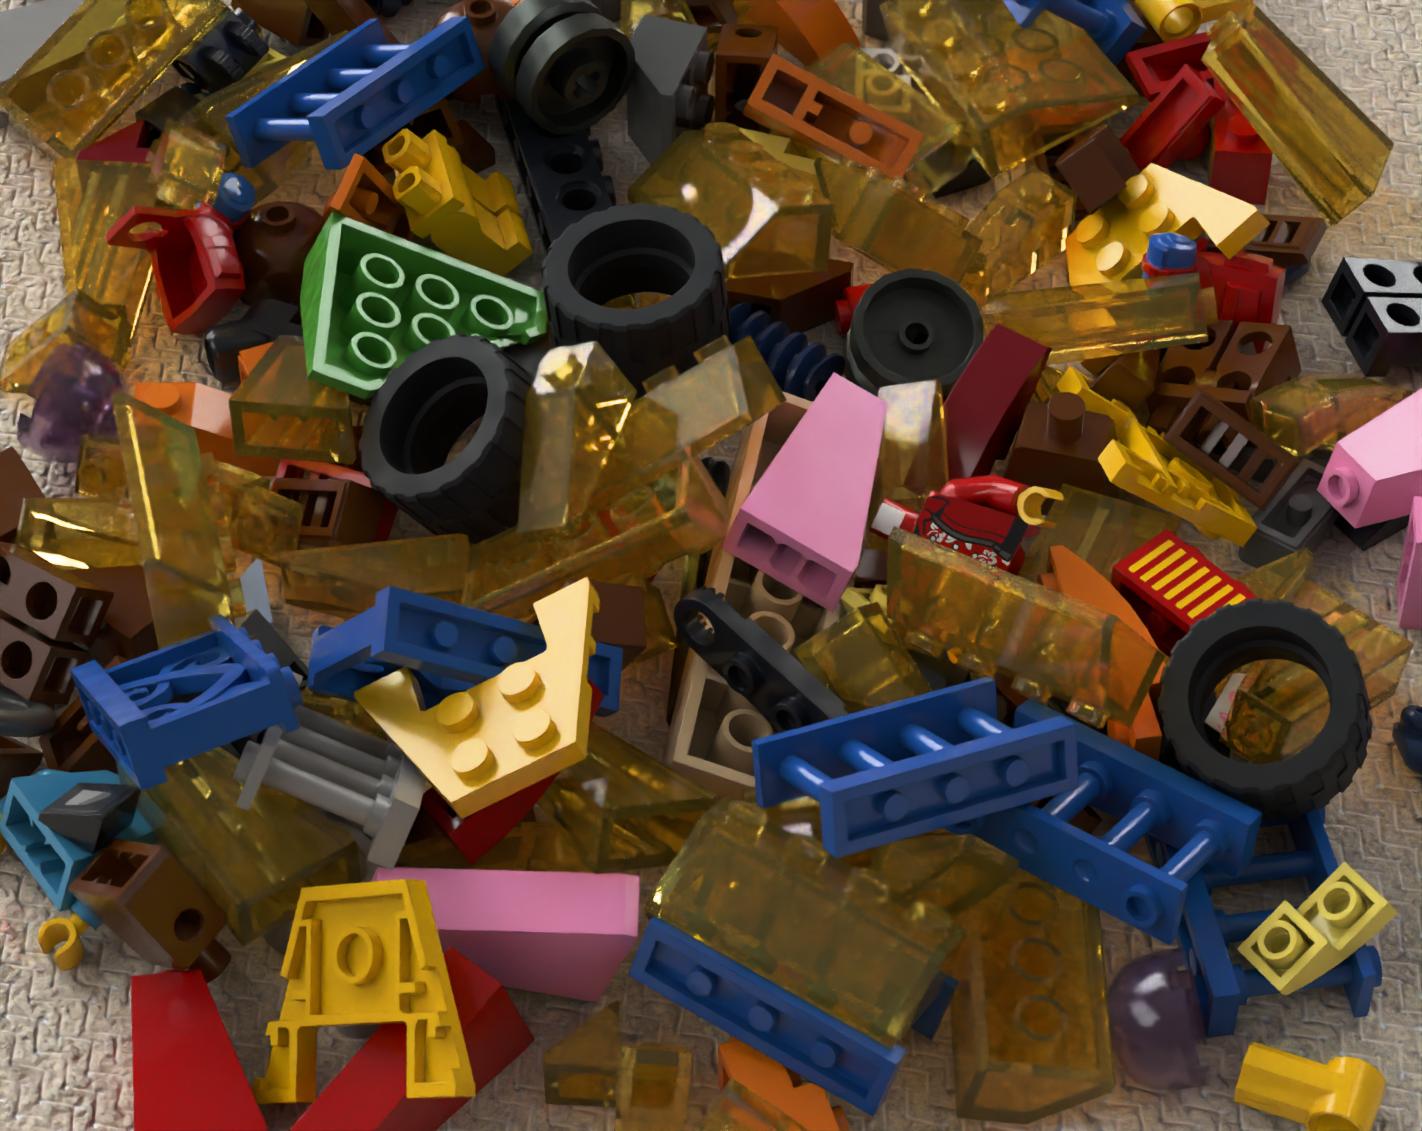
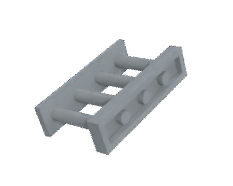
(340, 773)

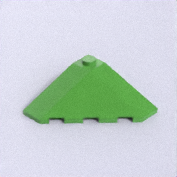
(382, 297)

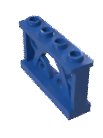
(441, 644)
(145, 734)

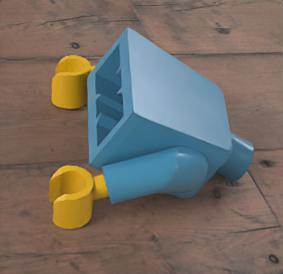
(54, 858)

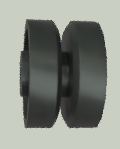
(562, 62)
(911, 331)

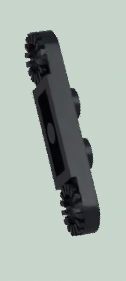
(754, 662)

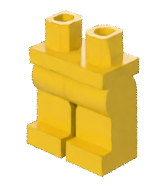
(460, 210)

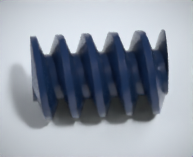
(793, 363)

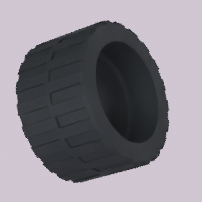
(632, 253)
(421, 417)
(1256, 633)

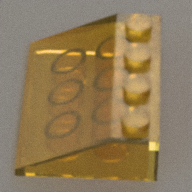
(1003, 82)

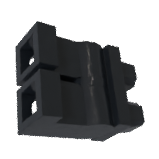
(1378, 311)

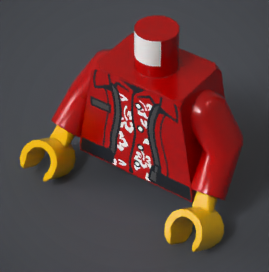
(973, 516)

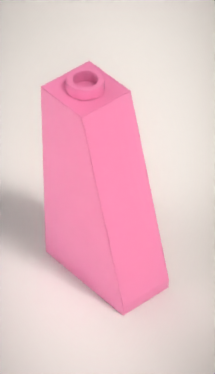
(1378, 466)
(815, 496)
(534, 927)

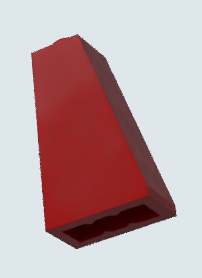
(185, 1060)
(373, 1084)

